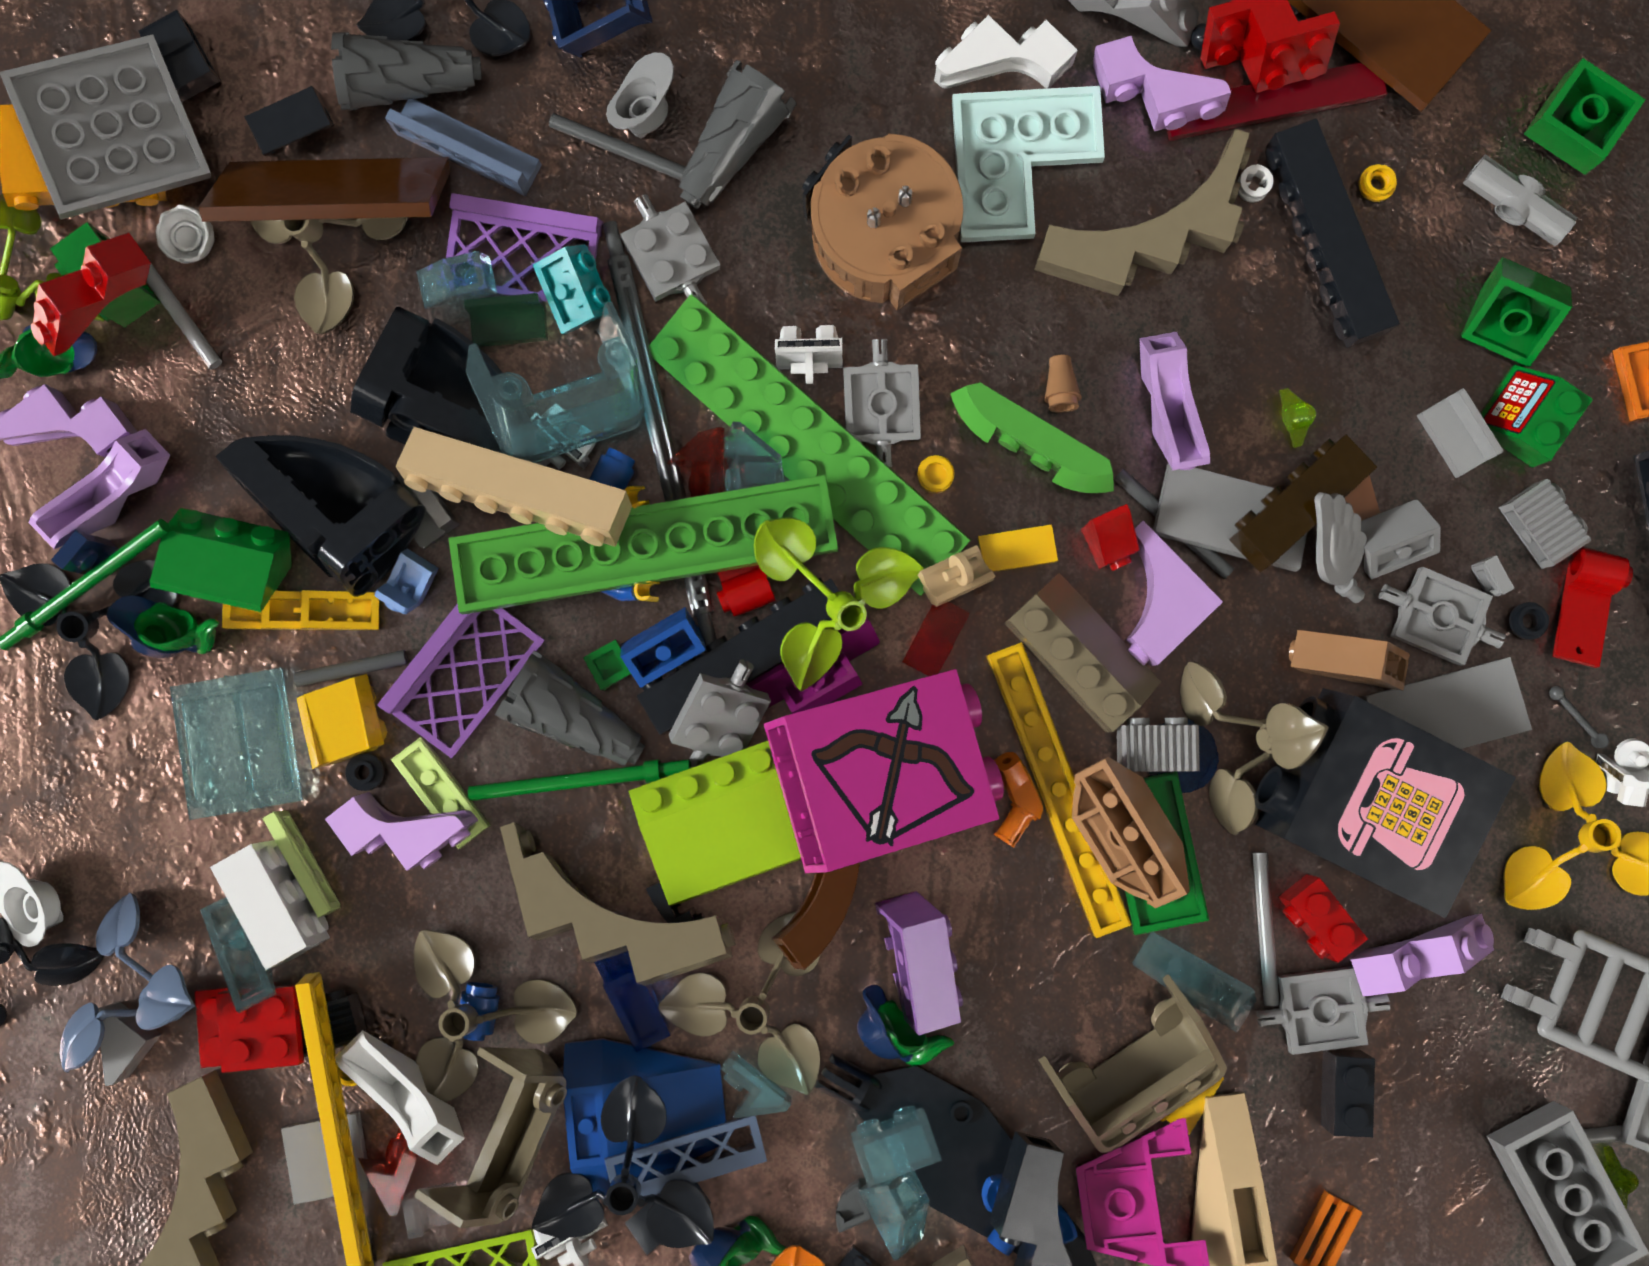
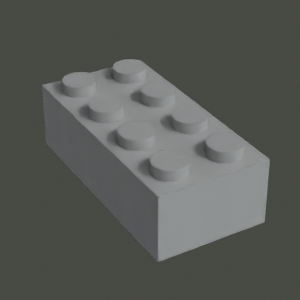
(1566, 1190)

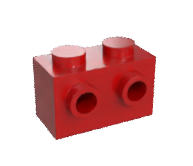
(1322, 918)

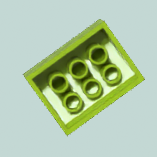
(716, 824)

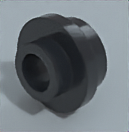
(1539, 618)
(376, 772)

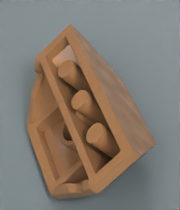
(1129, 833)

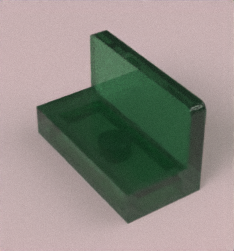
(507, 319)

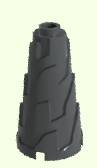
(386, 70)
(739, 124)
(558, 707)

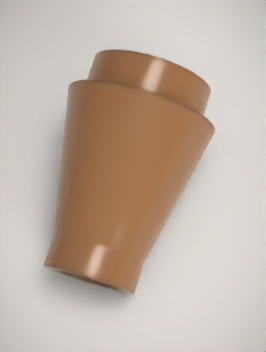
(1062, 387)

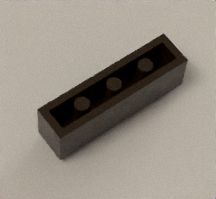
(1292, 511)

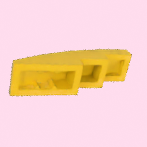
(307, 612)

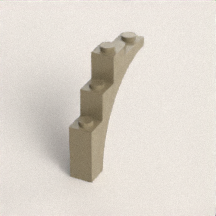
(1106, 257)
(210, 1149)

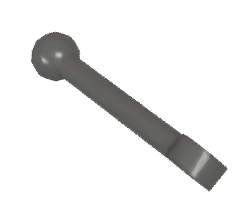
(1598, 740)

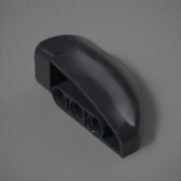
(331, 502)

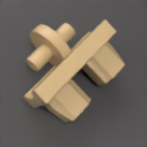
(955, 576)

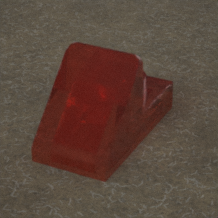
(706, 458)
(935, 638)
(391, 1177)

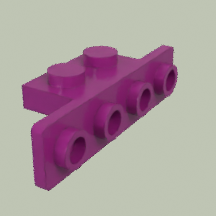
(832, 685)

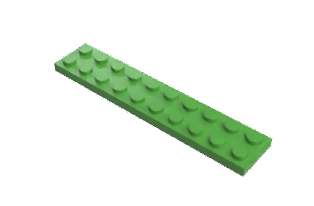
(751, 390)
(655, 545)

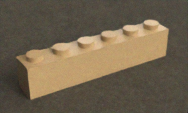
(514, 487)

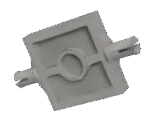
(669, 250)
(882, 402)
(1441, 616)
(719, 715)
(1322, 1010)

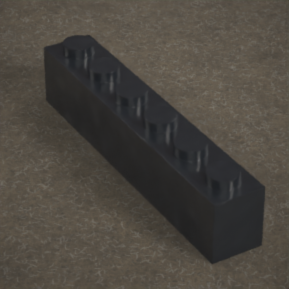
(1331, 234)
(756, 643)

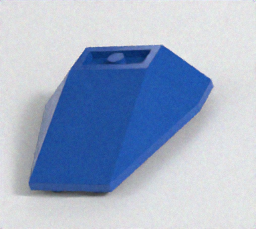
(686, 1085)

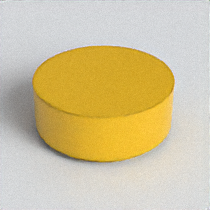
(935, 474)

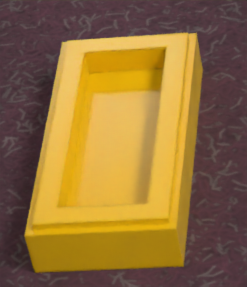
(1018, 548)

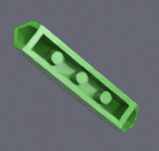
(1018, 429)

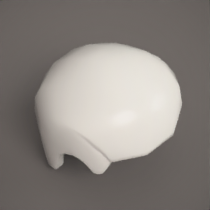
(184, 235)

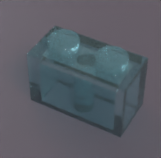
(895, 1145)

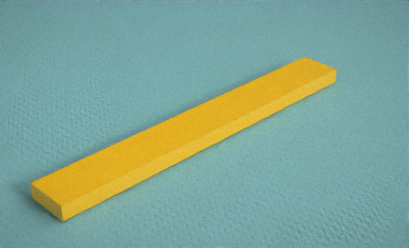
(1055, 786)
(334, 1120)

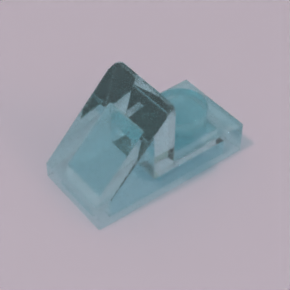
(763, 1094)

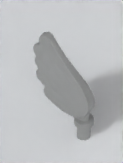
(1339, 544)

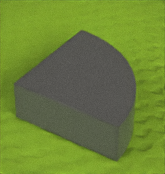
(851, 1208)

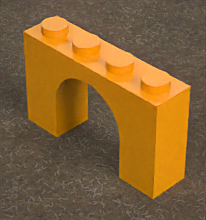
(20, 175)

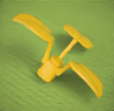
(1566, 782)

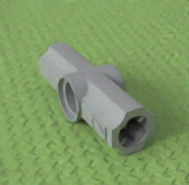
(1520, 200)

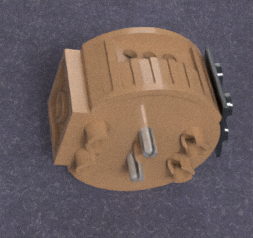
(885, 218)

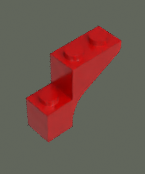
(74, 300)

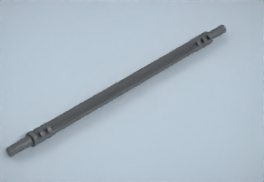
(655, 411)

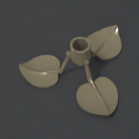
(324, 298)
(1285, 735)
(440, 966)
(699, 1008)

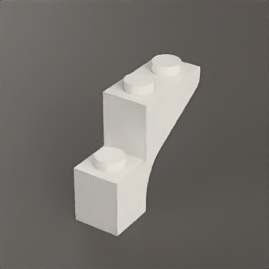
(991, 51)
(398, 1087)

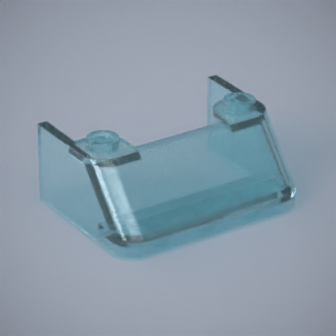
(569, 414)

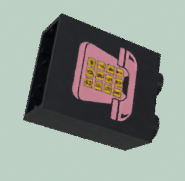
(1385, 801)

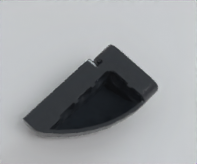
(422, 382)

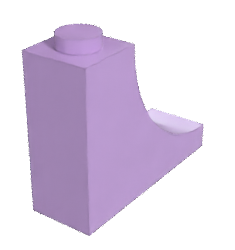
(1174, 601)

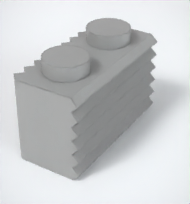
(1546, 523)
(1158, 747)

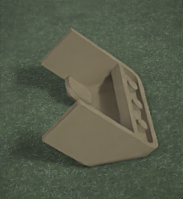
(1144, 1078)
(511, 1143)

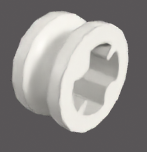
(1266, 180)

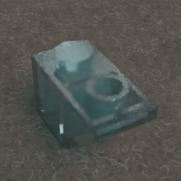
(456, 279)
(749, 460)
(898, 1211)

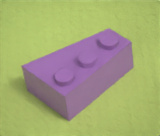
(923, 962)

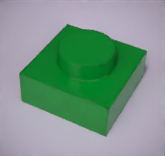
(607, 665)

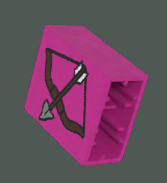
(884, 771)

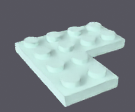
(1006, 135)

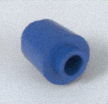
(613, 469)
(484, 999)

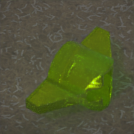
(1296, 416)
(1622, 1179)

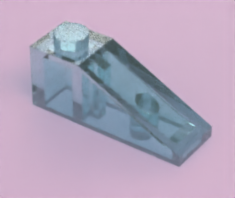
(239, 963)
(1200, 982)

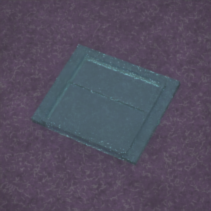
(236, 743)

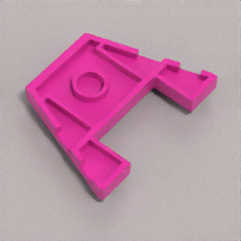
(1122, 1202)

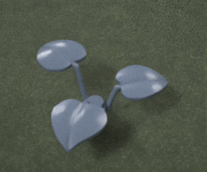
(159, 1002)

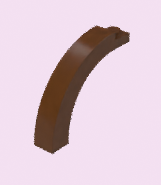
(818, 916)

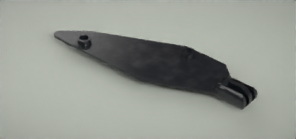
(964, 1131)

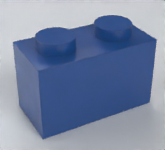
(662, 647)

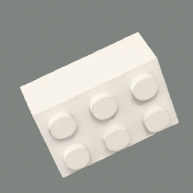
(270, 903)

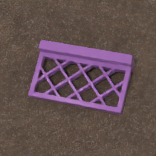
(518, 218)
(429, 660)

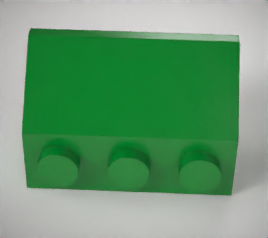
(221, 559)

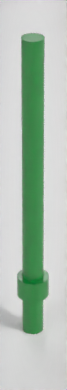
(33, 622)
(650, 771)

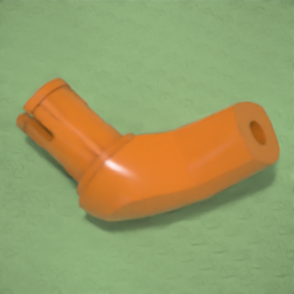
(1024, 796)

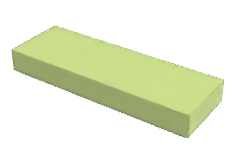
(436, 784)
(302, 863)

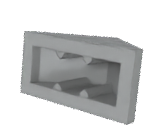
(123, 1045)

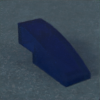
(633, 1002)

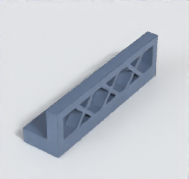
(465, 146)
(699, 1169)

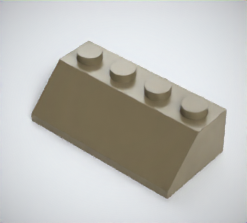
(1083, 653)

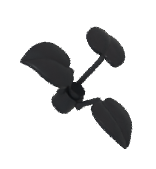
(495, 33)
(91, 680)
(53, 964)
(678, 1216)

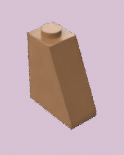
(1350, 659)

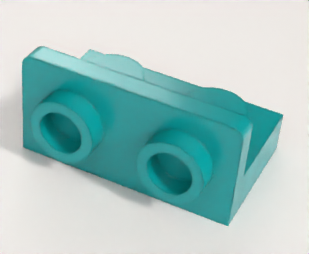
(572, 287)

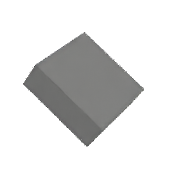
(1492, 576)

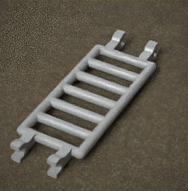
(1551, 1009)

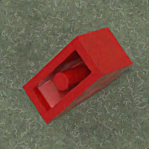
(1112, 538)

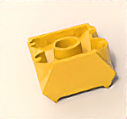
(341, 721)

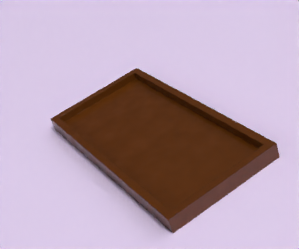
(1404, 42)
(326, 189)

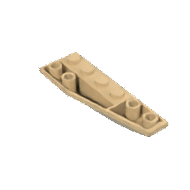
(1230, 1188)

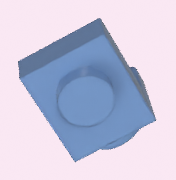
(407, 583)

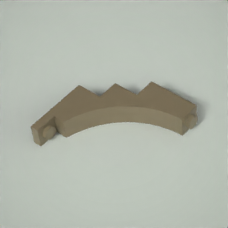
(556, 905)

